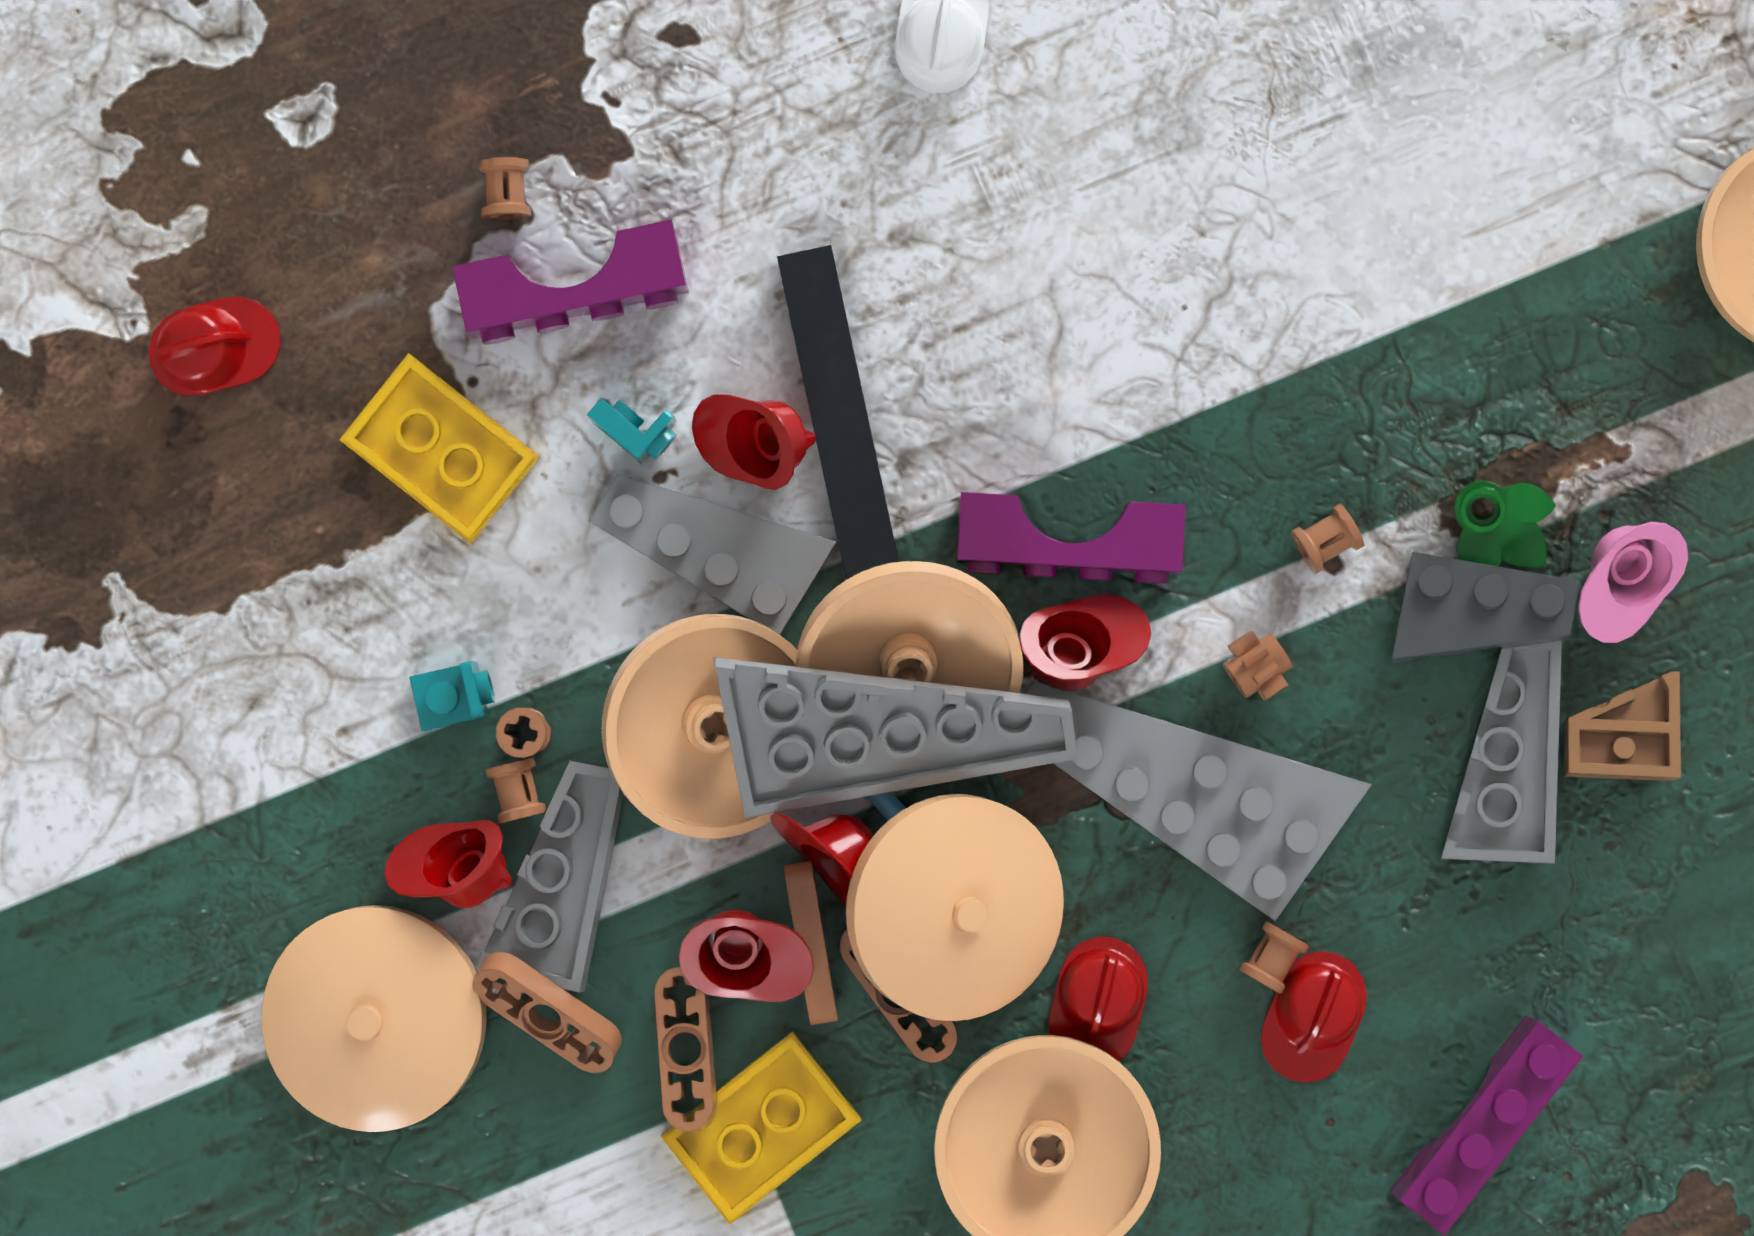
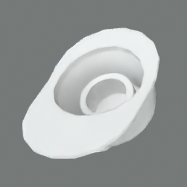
(940, 42)

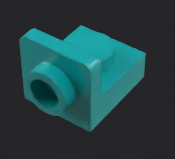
(622, 427)
(452, 695)

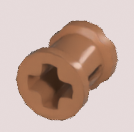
(513, 171)
(1327, 538)
(509, 742)
(516, 790)
(1273, 957)

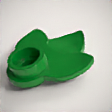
(1509, 530)

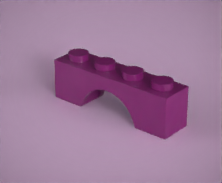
(640, 269)
(1142, 541)
(1464, 1156)

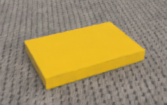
(440, 448)
(764, 1128)

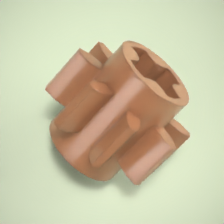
(1258, 665)

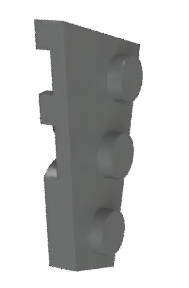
(1479, 606)

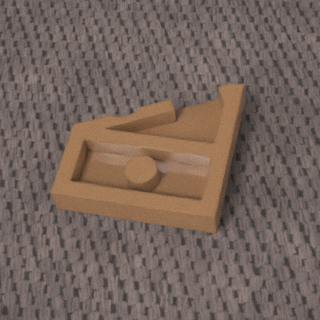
(1628, 735)

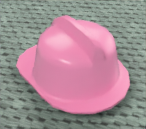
(1630, 579)

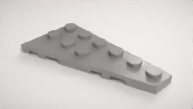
(847, 736)
(1218, 803)

